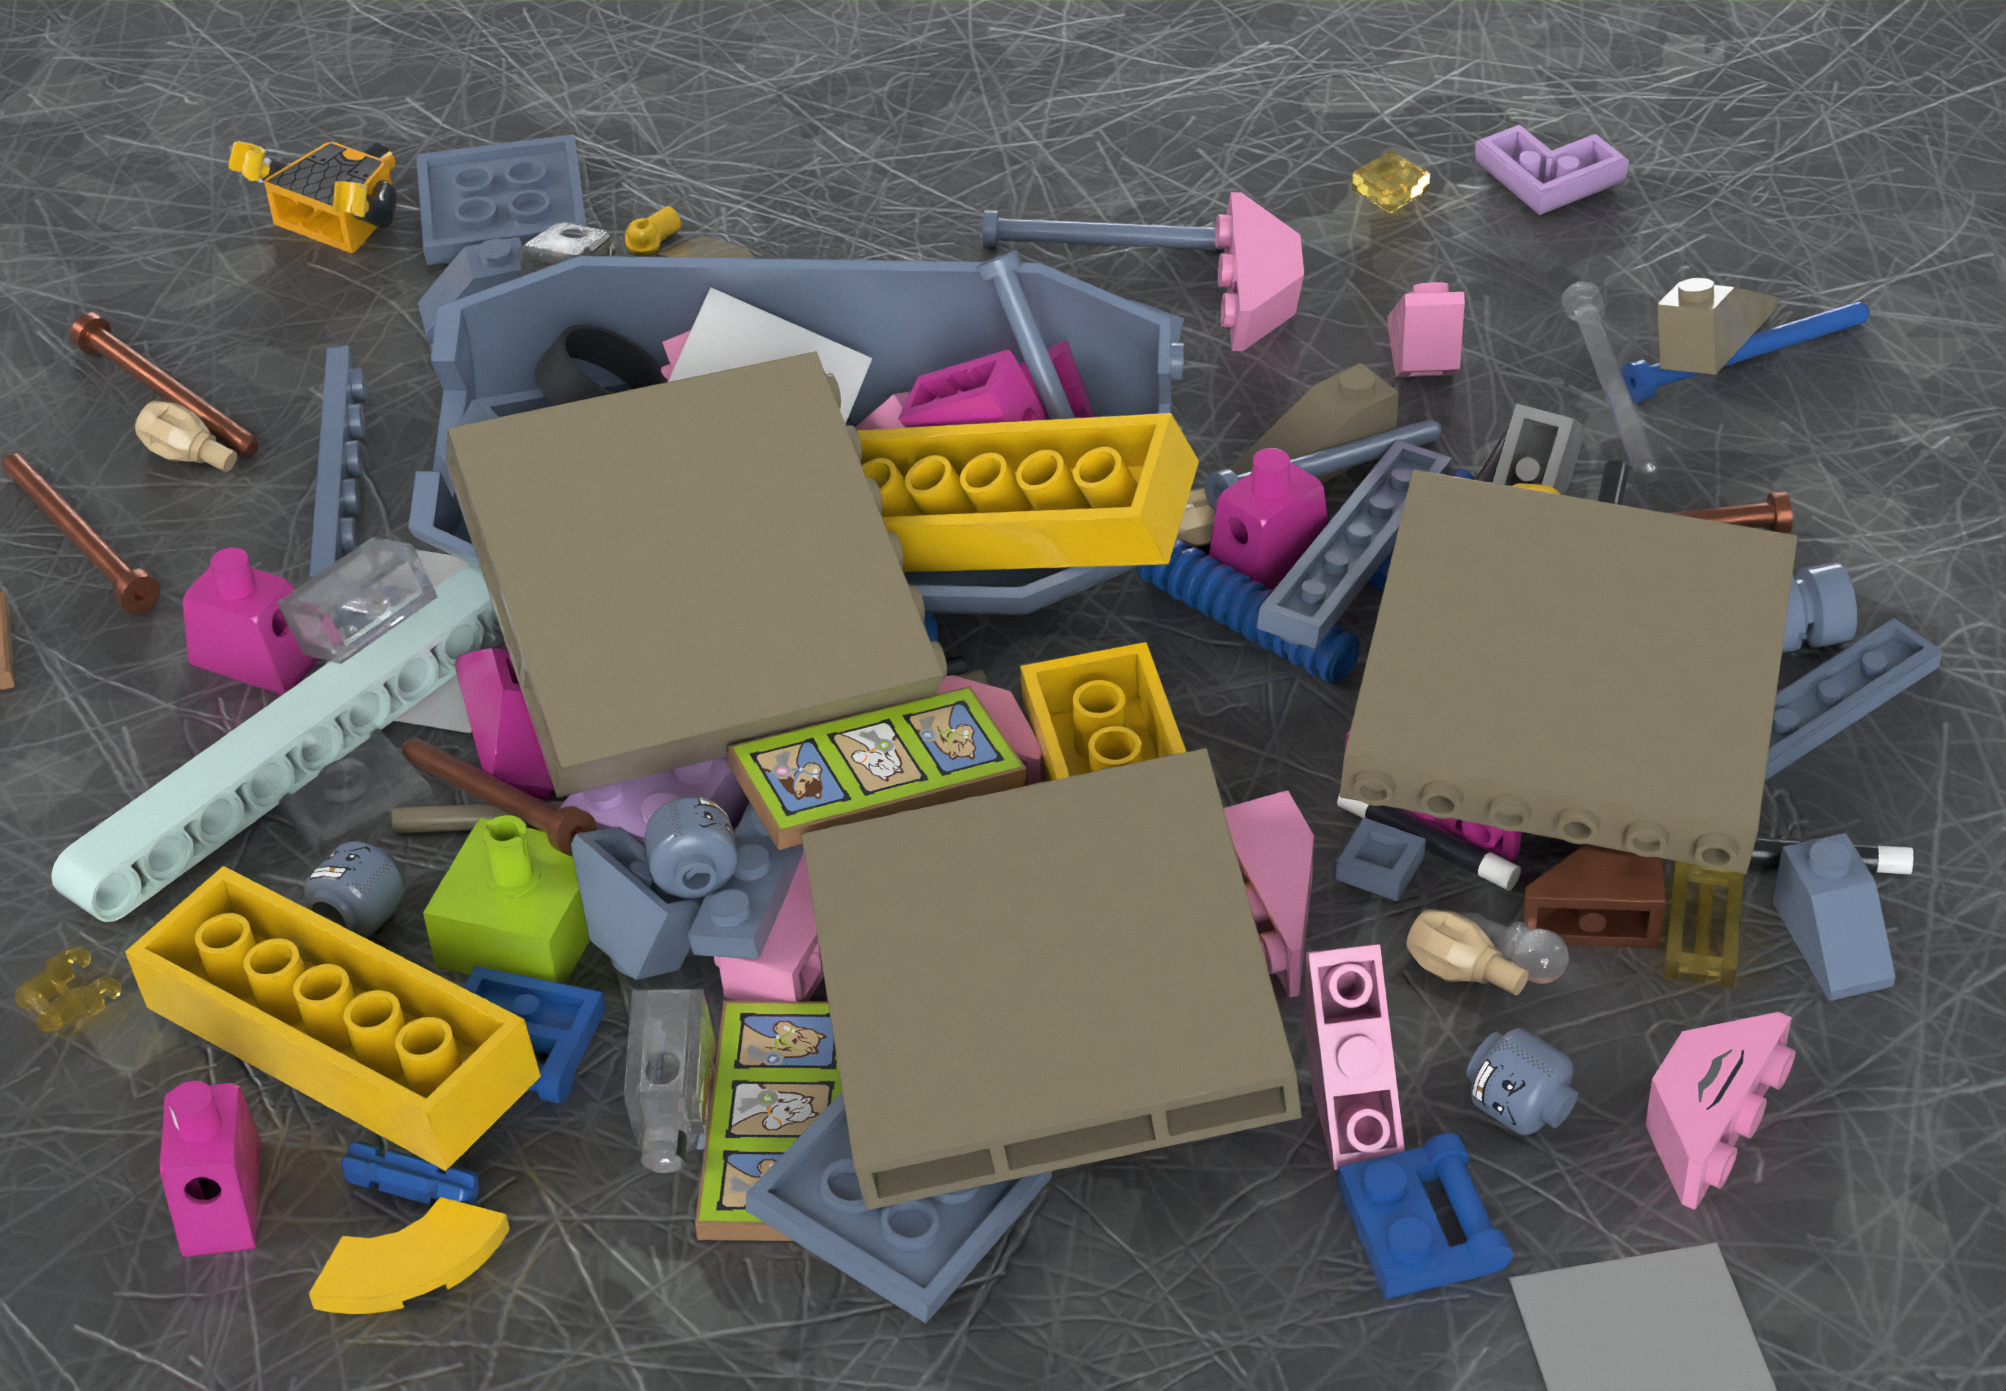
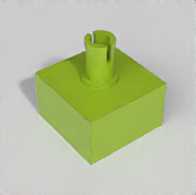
(508, 905)

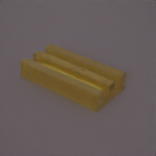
(1700, 963)

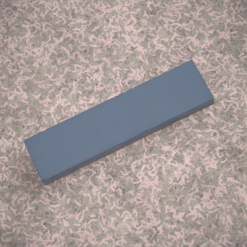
(1846, 690)

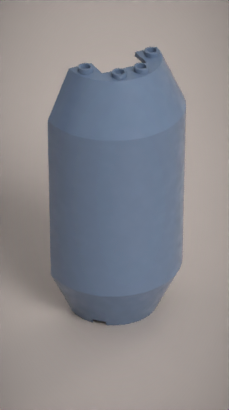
(896, 312)

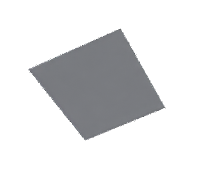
(1642, 1325)

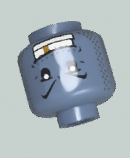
(690, 847)
(356, 887)
(1522, 1081)

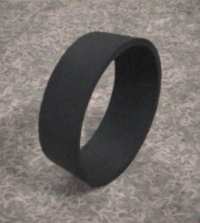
(565, 383)

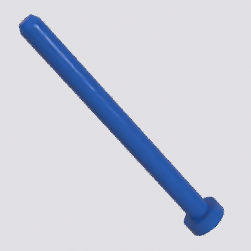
(1645, 378)

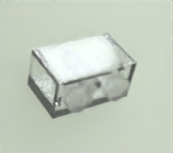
(357, 599)

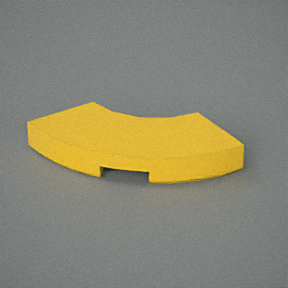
(401, 1265)

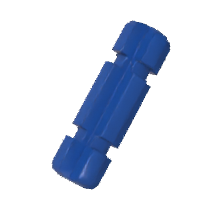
(407, 1175)

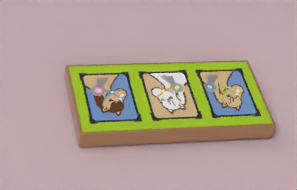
(875, 765)
(768, 1087)

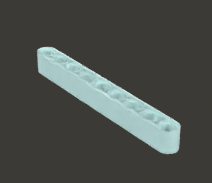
(223, 787)

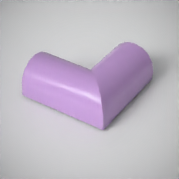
(1548, 177)

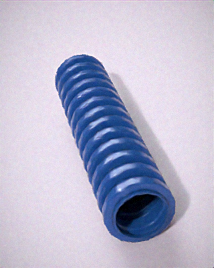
(1237, 601)

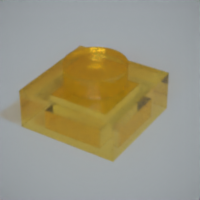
(1390, 181)

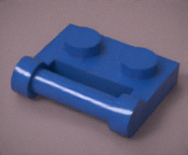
(557, 1019)
(1402, 1228)

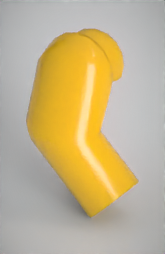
(645, 235)

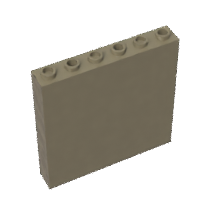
(689, 569)
(1574, 671)
(1044, 980)

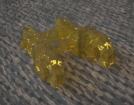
(73, 1002)

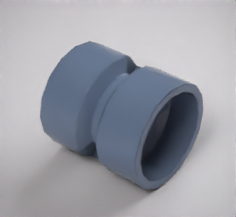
(1820, 608)

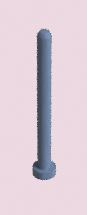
(1094, 233)
(1027, 333)
(1337, 457)

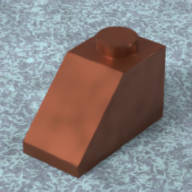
(1600, 899)

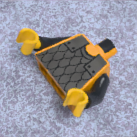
(326, 194)

